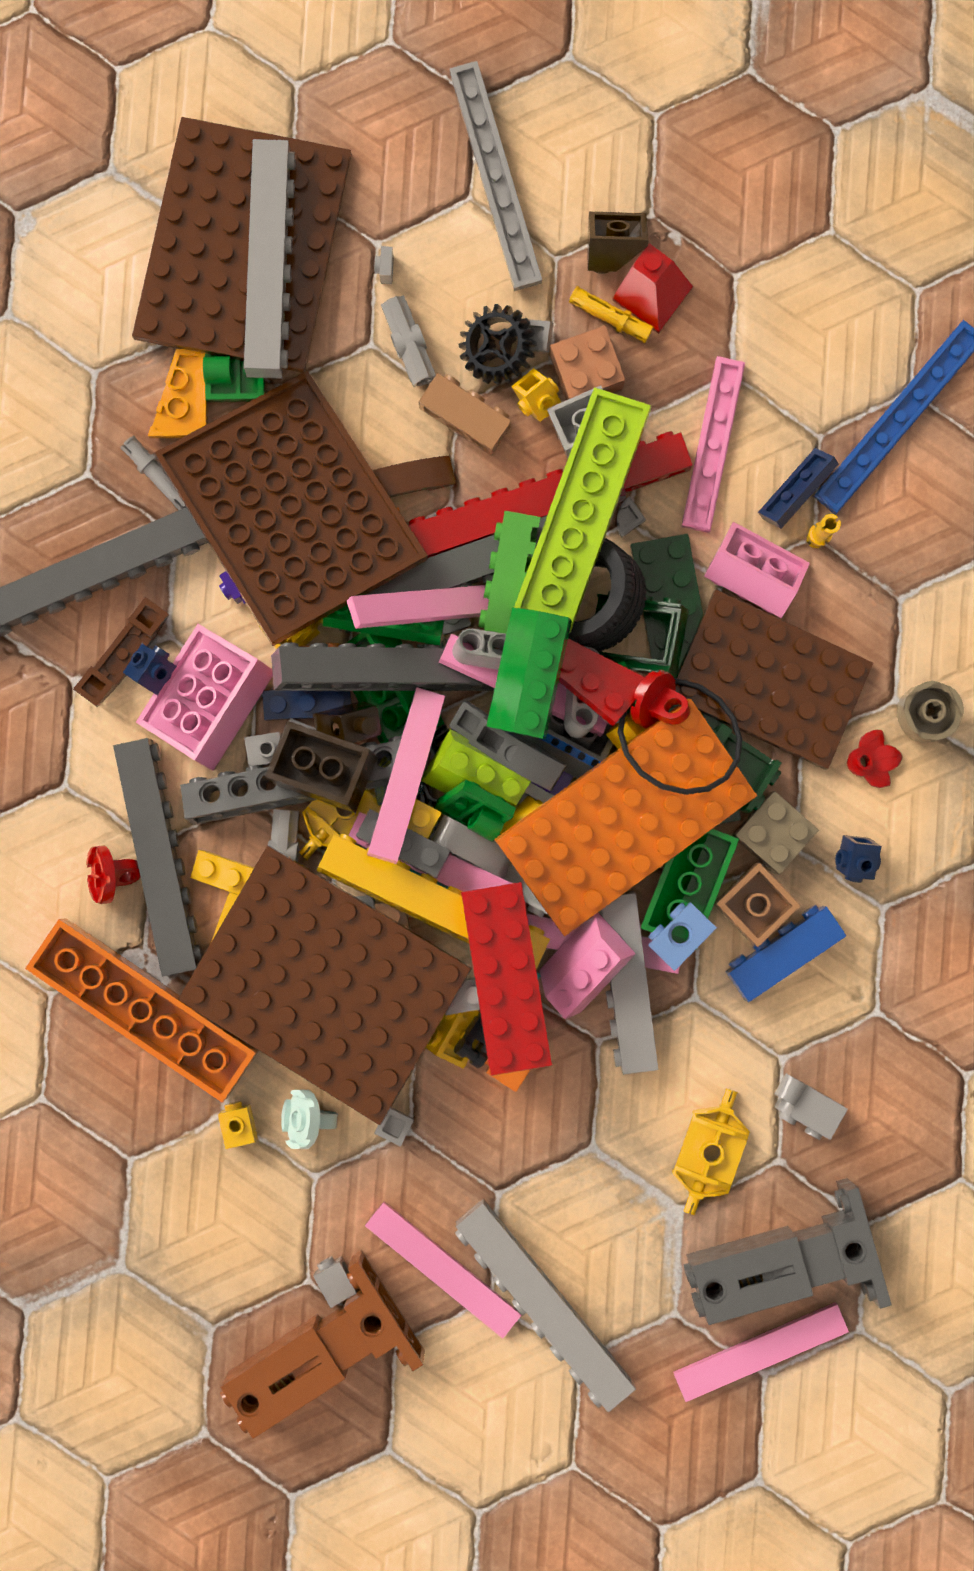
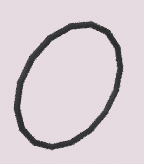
(692, 790)

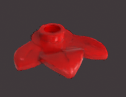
(878, 759)

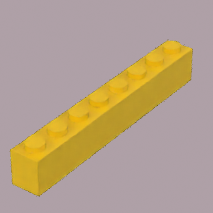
(405, 890)

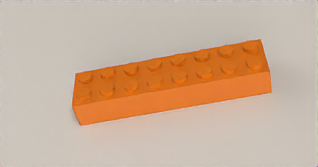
(141, 1009)

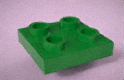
(228, 382)
(476, 809)

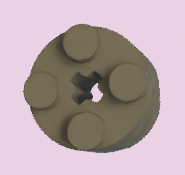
(942, 723)

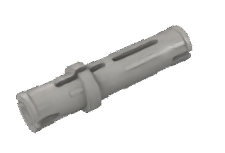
(151, 468)

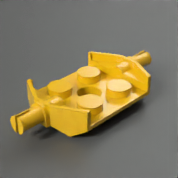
(325, 821)
(711, 1127)

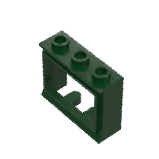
(674, 640)

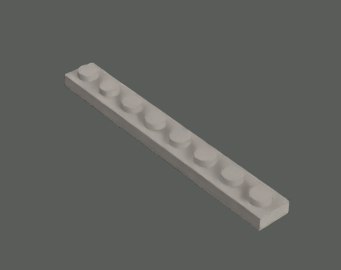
(495, 176)

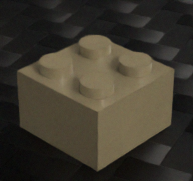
(775, 833)

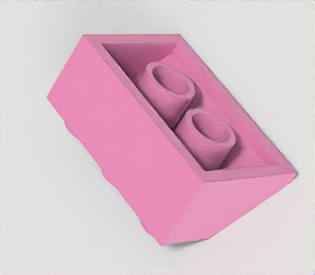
(757, 570)
(584, 966)

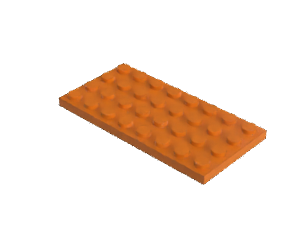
(618, 826)

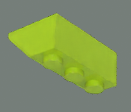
(461, 761)

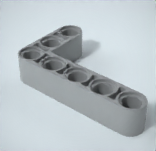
(485, 657)

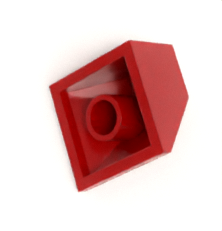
(653, 288)

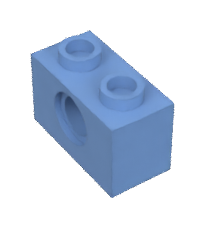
(698, 931)

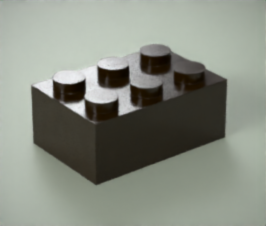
(321, 766)

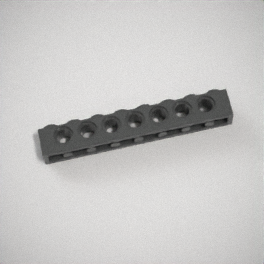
(198, 791)

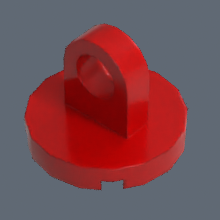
(654, 699)
(108, 874)

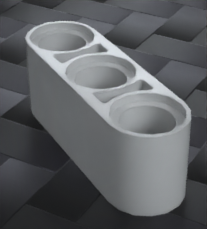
(471, 847)

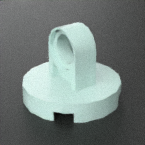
(304, 1119)

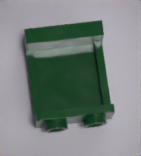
(753, 764)

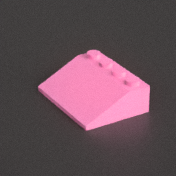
(206, 697)

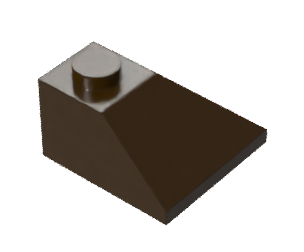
(614, 239)

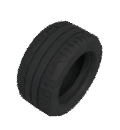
(623, 606)

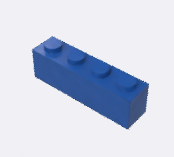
(785, 953)

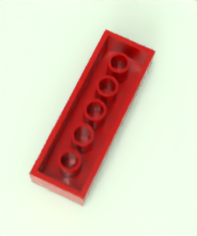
(506, 979)

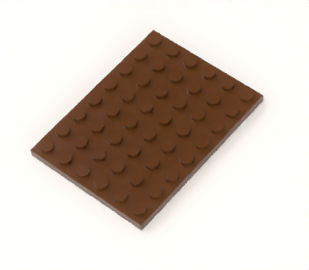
(201, 242)
(290, 507)
(325, 984)

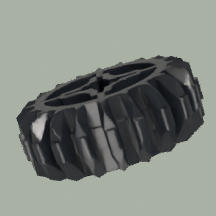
(506, 337)

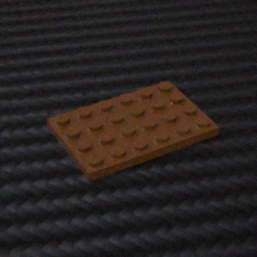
(773, 679)

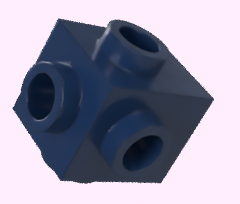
(150, 668)
(858, 858)

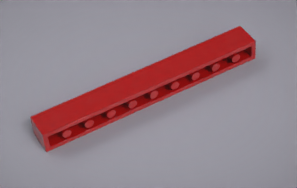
(479, 517)

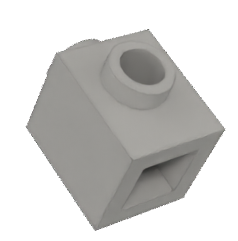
(261, 748)

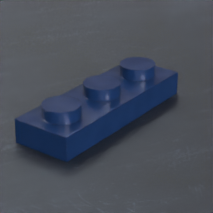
(798, 488)
(301, 704)

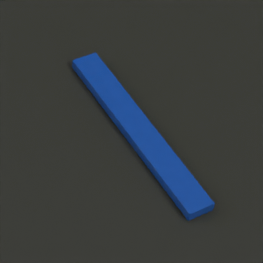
(897, 419)

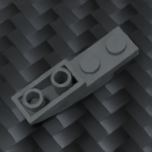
(507, 747)

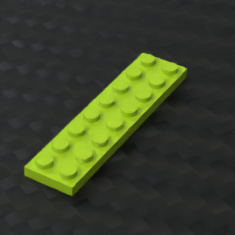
(583, 504)

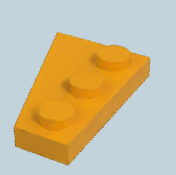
(183, 399)

